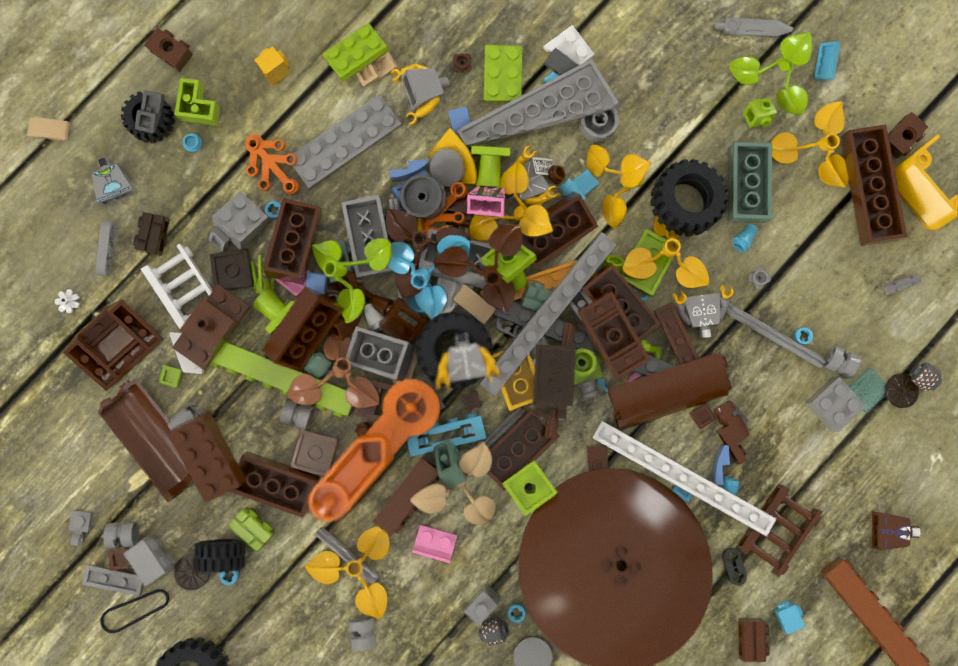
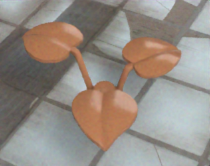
(361, 392)

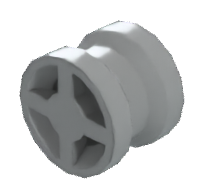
(588, 389)

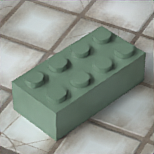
(750, 182)

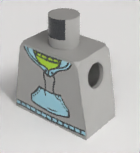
(111, 183)
(482, 604)

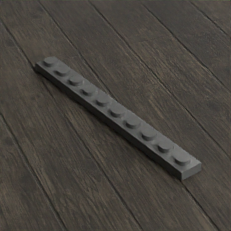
(521, 315)

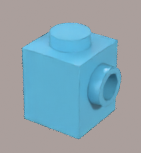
(789, 617)

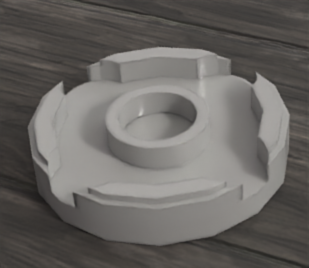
(447, 167)
(532, 652)

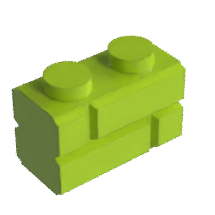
(251, 529)

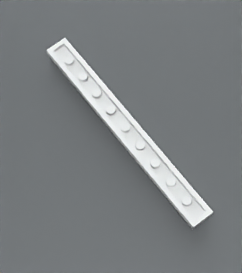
(684, 478)

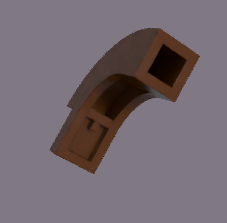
(340, 328)

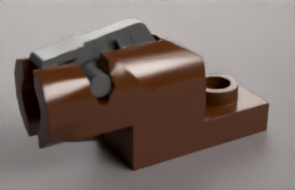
(733, 429)

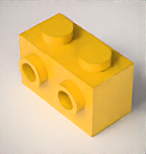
(273, 65)

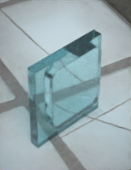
(869, 389)

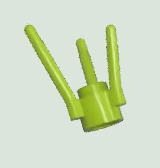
(260, 284)

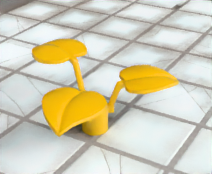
(830, 120)
(633, 173)
(533, 220)
(640, 263)
(325, 569)

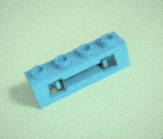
(477, 427)

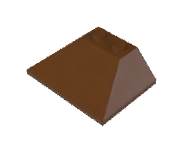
(112, 344)

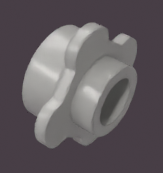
(765, 278)

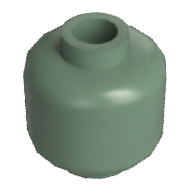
(318, 366)

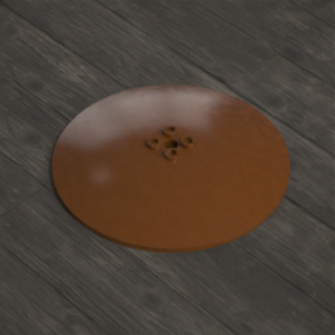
(573, 577)

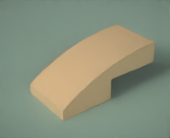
(377, 69)
(48, 128)
(474, 304)

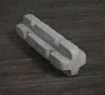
(902, 284)

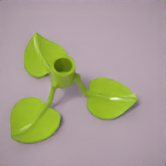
(795, 51)
(327, 256)

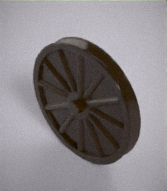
(901, 391)
(187, 576)

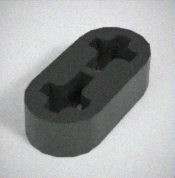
(729, 567)

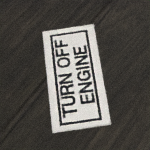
(542, 165)

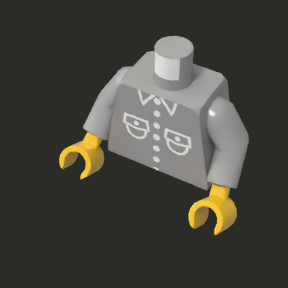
(703, 310)

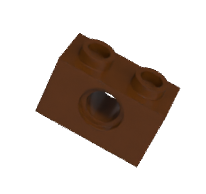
(160, 41)
(913, 128)

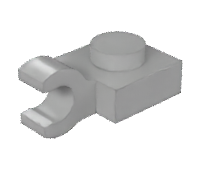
(79, 523)

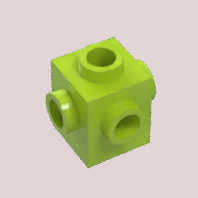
(760, 113)

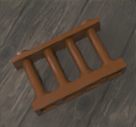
(778, 497)

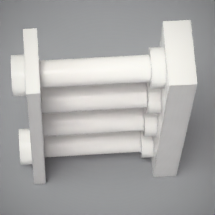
(163, 290)

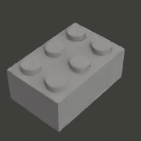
(380, 354)

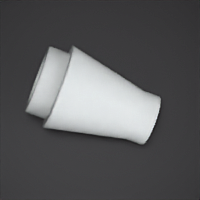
(373, 318)

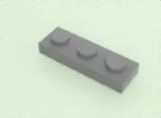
(112, 580)

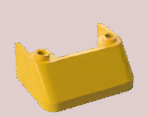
(921, 192)

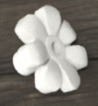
(67, 301)

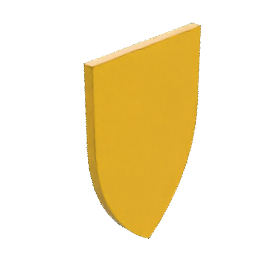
(451, 140)

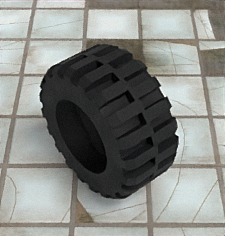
(699, 177)
(440, 327)
(193, 650)

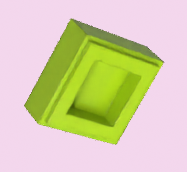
(170, 376)

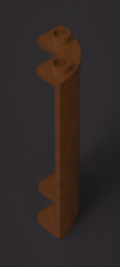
(669, 391)
(143, 432)

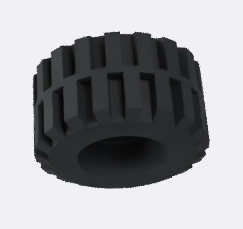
(130, 114)
(219, 555)

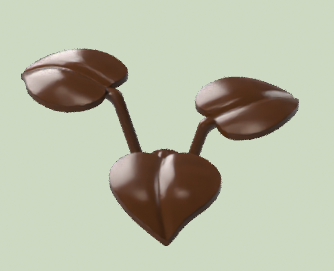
(400, 227)
(497, 292)

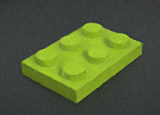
(355, 52)
(502, 73)
(654, 244)

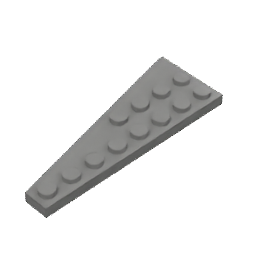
(562, 99)

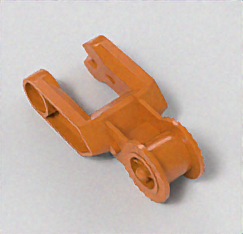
(407, 411)

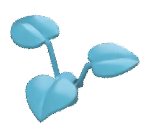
(431, 298)

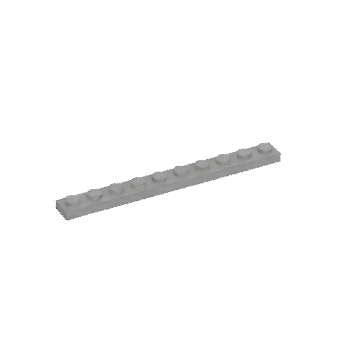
(549, 311)

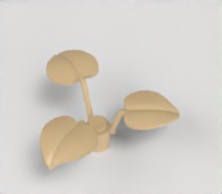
(475, 462)

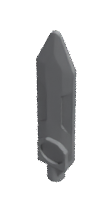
(753, 27)

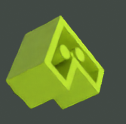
(191, 106)

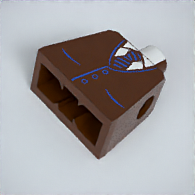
(892, 531)

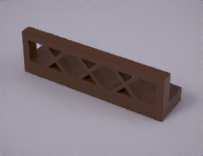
(676, 333)

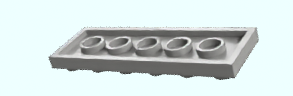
(345, 141)

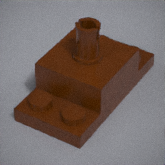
(210, 326)
(613, 335)

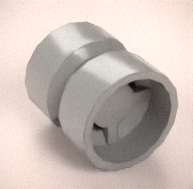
(844, 362)
(296, 414)
(118, 535)
(362, 637)

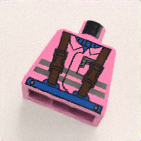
(488, 201)

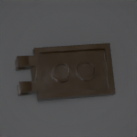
(554, 379)

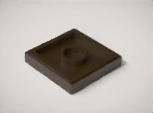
(232, 269)

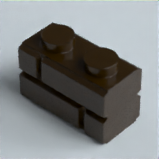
(151, 233)

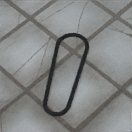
(128, 602)

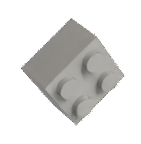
(240, 220)
(835, 404)
(150, 560)

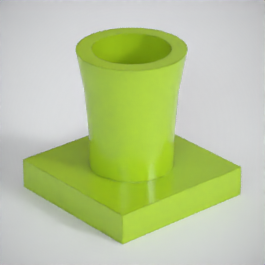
(489, 167)
(512, 266)
(272, 307)
(590, 370)
(529, 499)

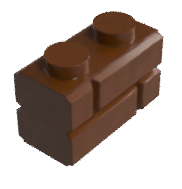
(753, 639)

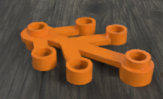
(269, 162)
(447, 217)

